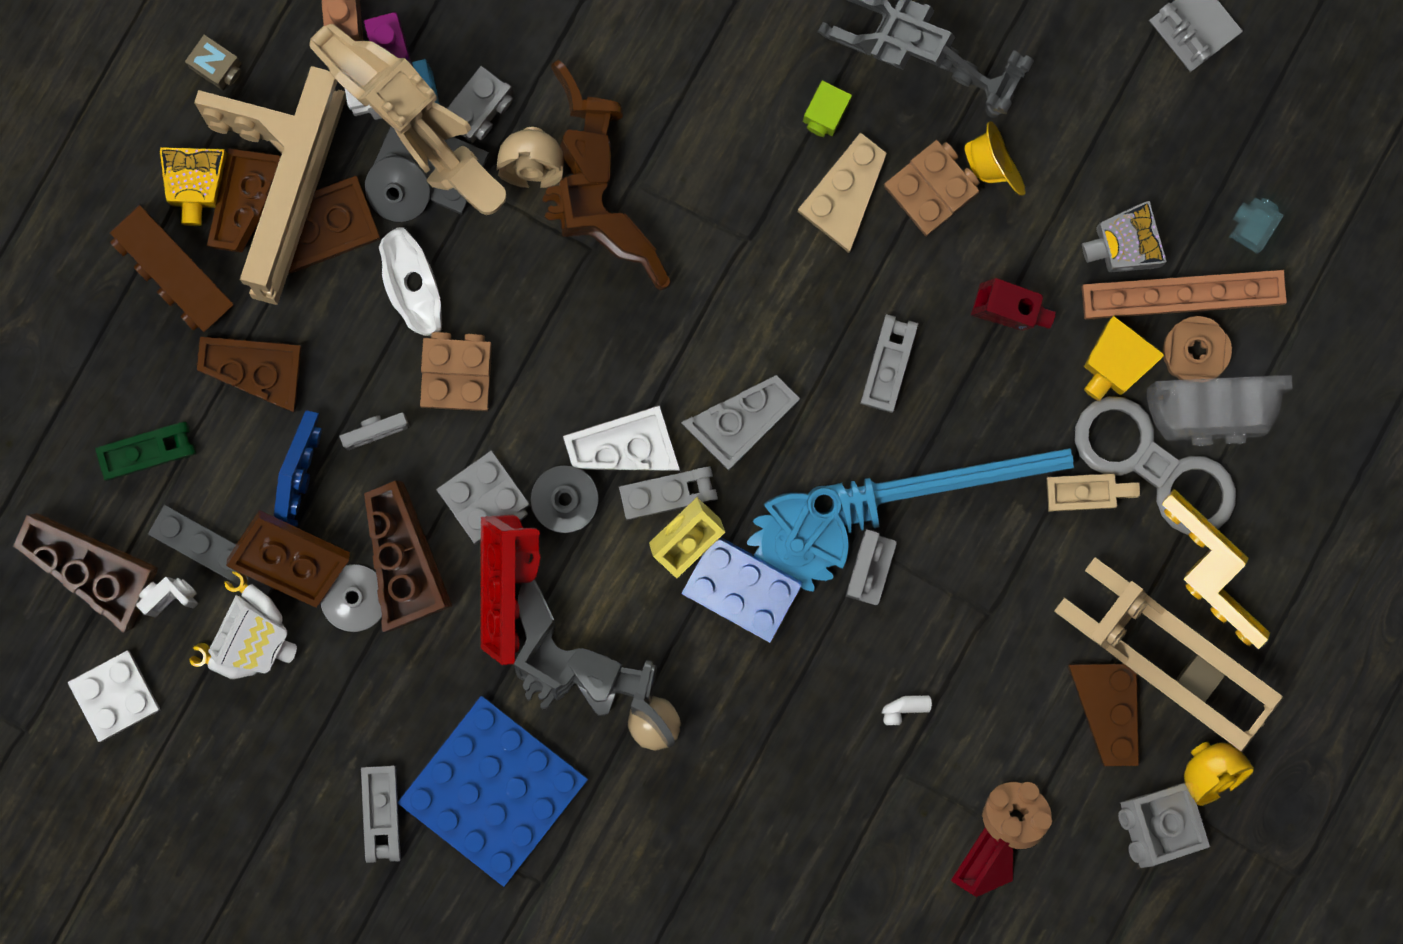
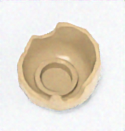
(645, 734)

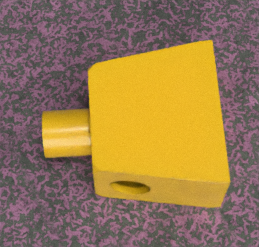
(1118, 360)

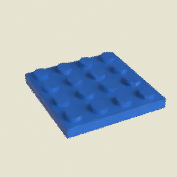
(492, 791)

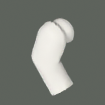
(905, 704)

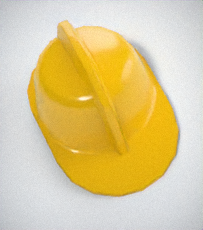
(991, 160)

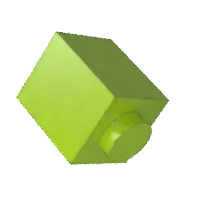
(826, 109)

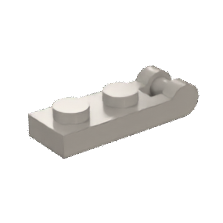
(888, 365)
(666, 493)
(380, 812)

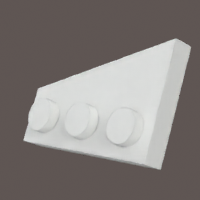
(624, 444)

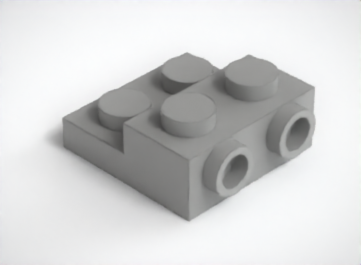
(481, 492)
(1163, 826)

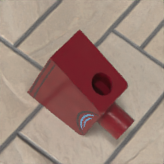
(999, 303)

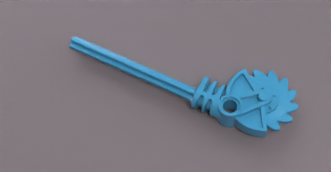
(809, 541)

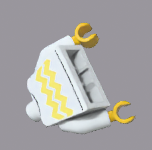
(248, 636)

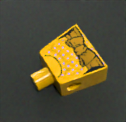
(192, 180)

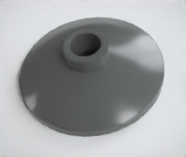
(407, 179)
(546, 499)

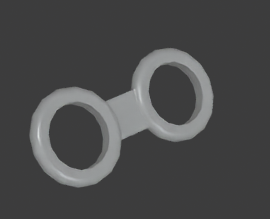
(1151, 460)

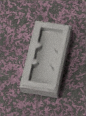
(373, 430)

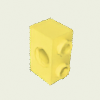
(687, 537)

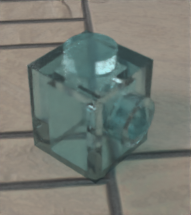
(1256, 223)

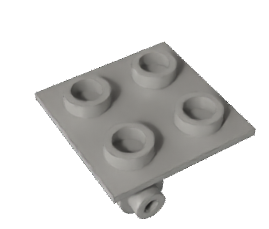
(1195, 29)

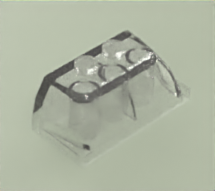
(1217, 408)

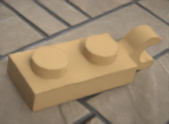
(1087, 492)

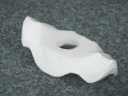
(400, 258)

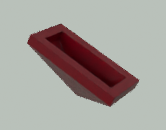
(985, 866)

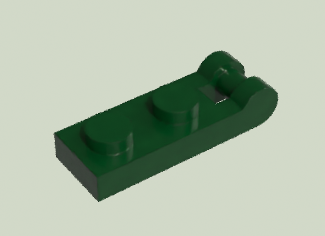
(144, 451)

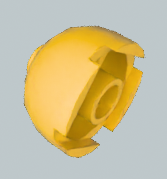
(1215, 770)

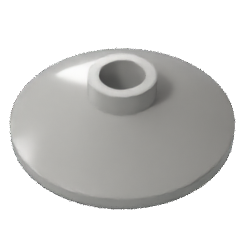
(355, 616)

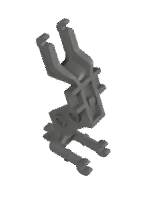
(907, 33)

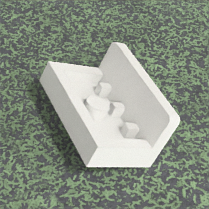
(159, 596)

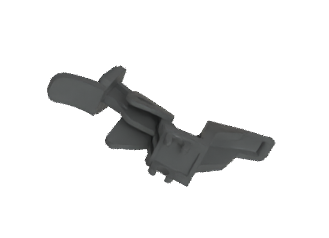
(555, 671)

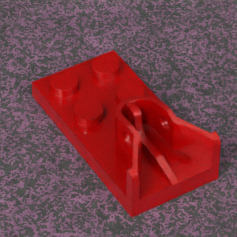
(503, 564)

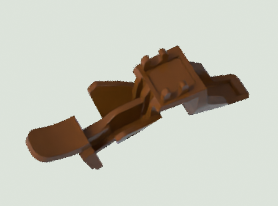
(580, 195)

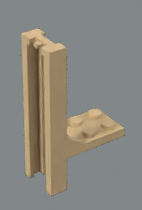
(304, 149)
(1111, 630)

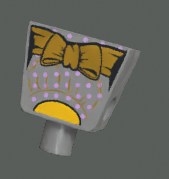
(1127, 241)

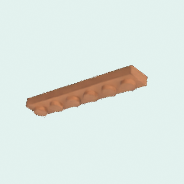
(1184, 294)

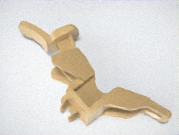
(410, 108)

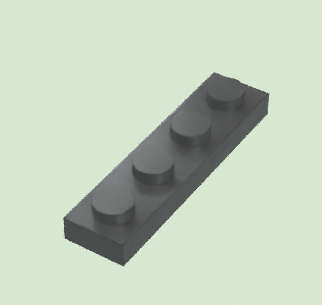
(198, 544)

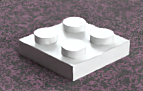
(114, 696)

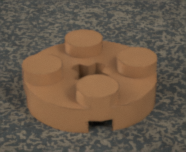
(1211, 337)
(1029, 802)

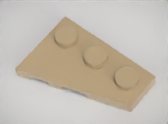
(844, 192)

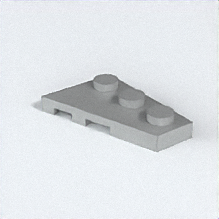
(740, 422)

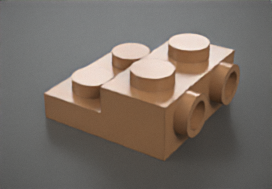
(933, 187)
(456, 372)

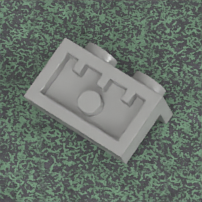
(480, 102)
(871, 568)

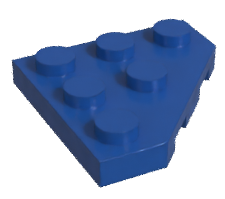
(293, 473)

